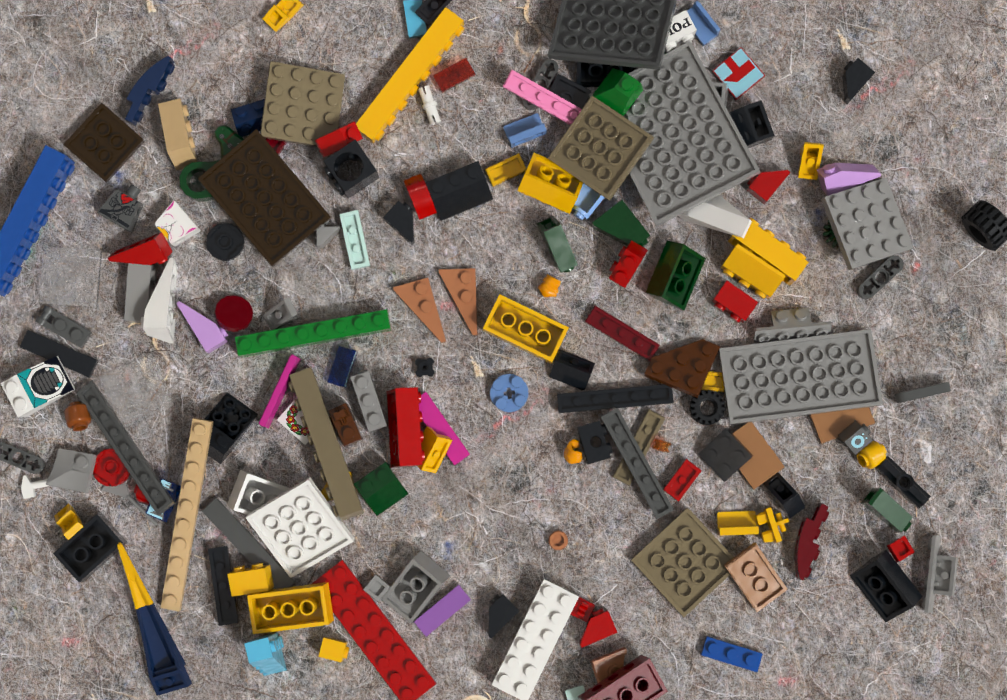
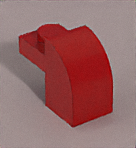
(420, 196)

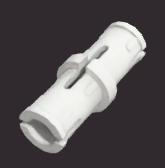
(429, 105)

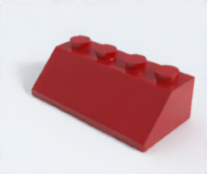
(404, 427)

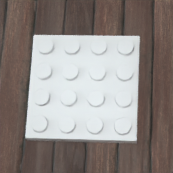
(299, 527)

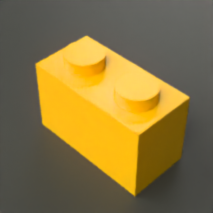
(250, 580)

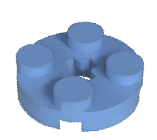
(500, 386)

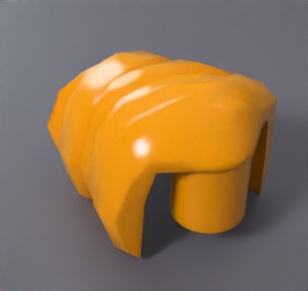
(549, 286)
(570, 455)

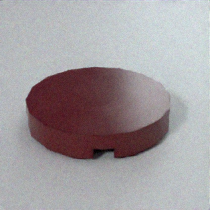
(233, 313)

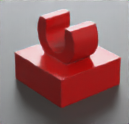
(900, 548)
(583, 609)

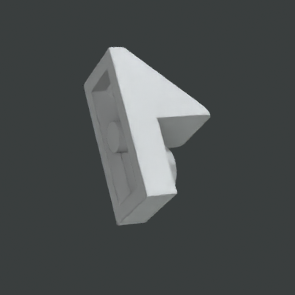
(326, 234)
(281, 314)

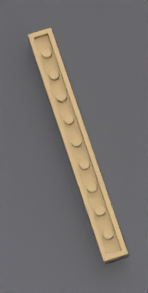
(186, 514)

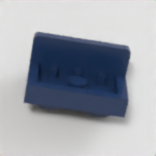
(248, 117)

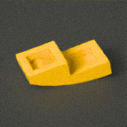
(282, 13)
(68, 521)

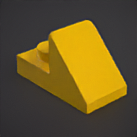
(810, 160)

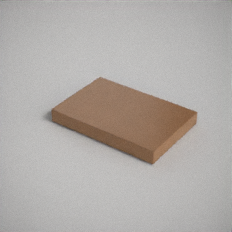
(831, 424)
(764, 460)
(755, 577)

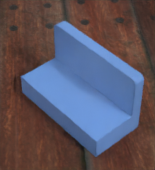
(705, 25)
(524, 130)

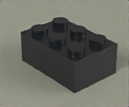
(90, 548)

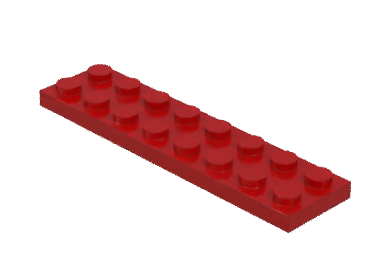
(376, 634)

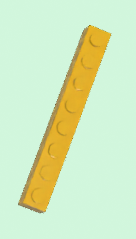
(409, 75)

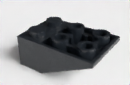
(753, 124)
(229, 425)

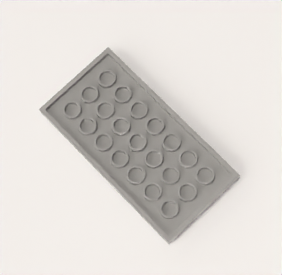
(800, 376)

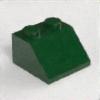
(381, 488)

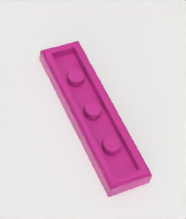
(279, 391)
(433, 418)

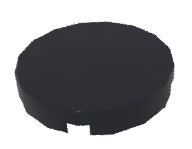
(225, 242)

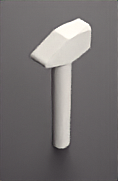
(28, 487)

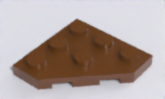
(684, 366)

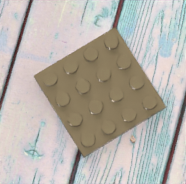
(301, 103)
(601, 148)
(684, 562)

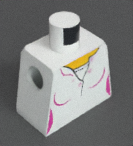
(176, 225)

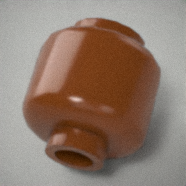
(77, 416)

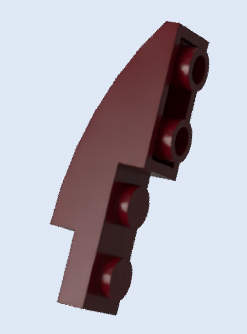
(805, 548)

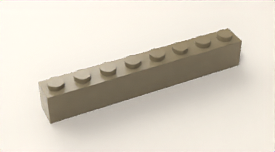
(326, 444)

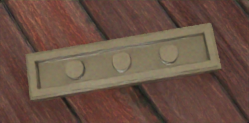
(644, 437)

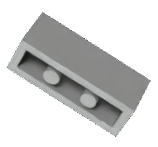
(138, 291)
(369, 401)

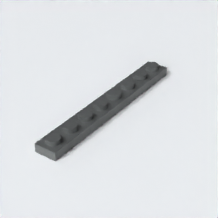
(125, 448)

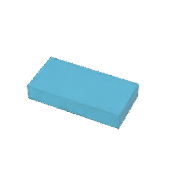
(415, 25)

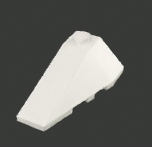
(720, 216)
(158, 314)

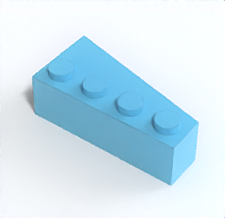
(266, 654)

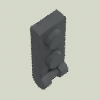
(64, 327)

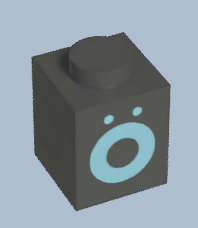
(856, 437)

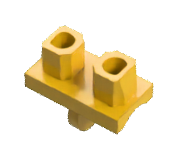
(768, 517)

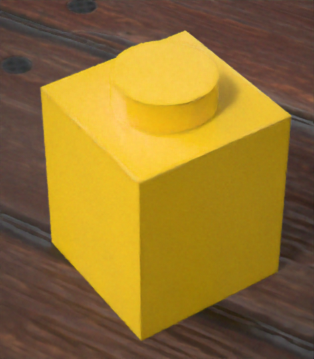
(334, 649)

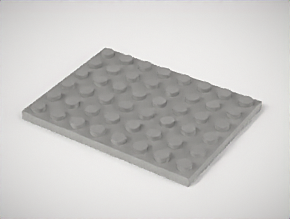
(694, 141)

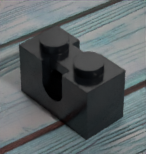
(591, 453)

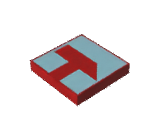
(738, 73)

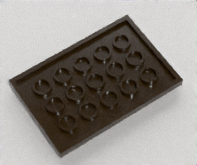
(264, 198)

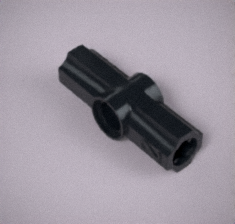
(912, 489)

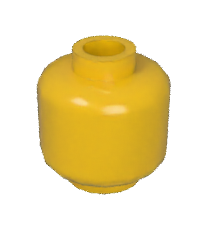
(872, 455)

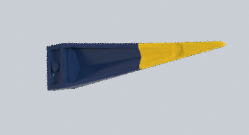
(163, 658)

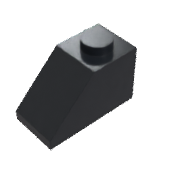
(855, 78)
(402, 221)
(784, 495)
(500, 613)

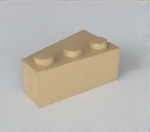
(177, 133)

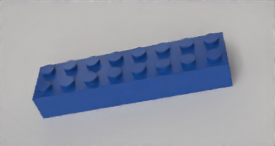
(31, 213)

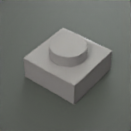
(376, 588)

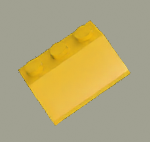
(550, 184)
(752, 272)

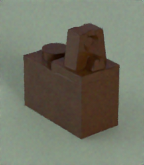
(345, 424)

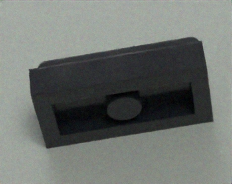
(571, 370)

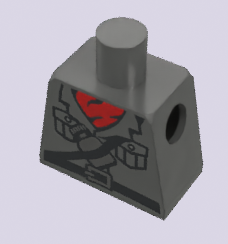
(123, 208)

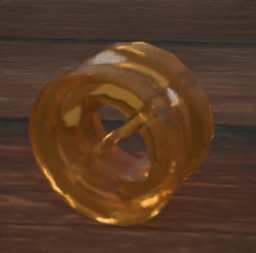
(661, 445)

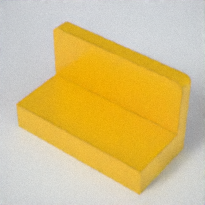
(435, 448)
(737, 523)

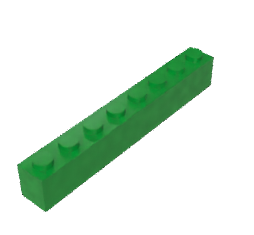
(313, 333)

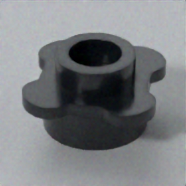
(428, 363)

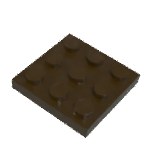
(104, 142)

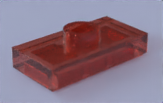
(454, 75)

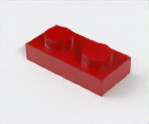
(682, 480)

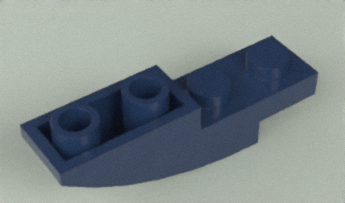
(150, 82)

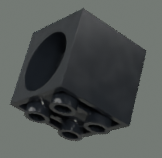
(350, 152)

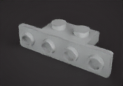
(791, 325)
(941, 574)

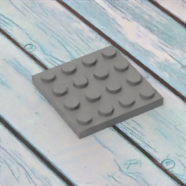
(867, 223)

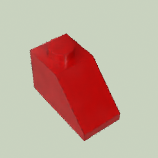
(338, 139)
(766, 184)
(598, 627)

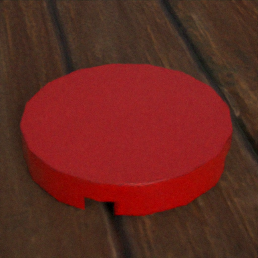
(110, 469)

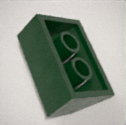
(675, 275)

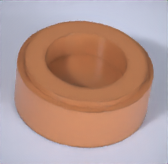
(558, 540)

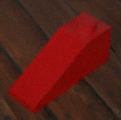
(145, 252)

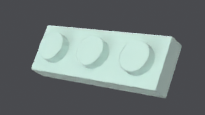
(354, 240)

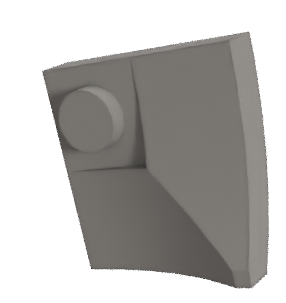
(72, 470)

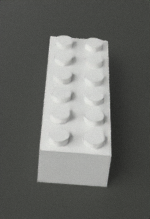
(535, 640)

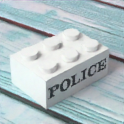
(681, 31)

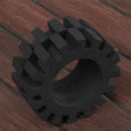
(718, 404)

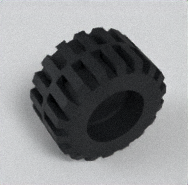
(986, 225)

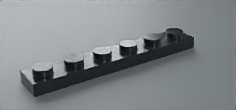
(614, 398)

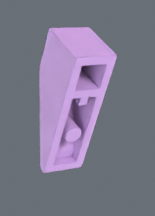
(842, 176)
(207, 332)

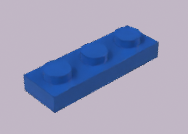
(731, 654)

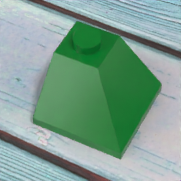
(618, 91)

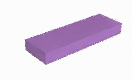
(442, 610)

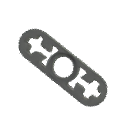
(551, 75)
(886, 264)
(922, 392)
(33, 458)

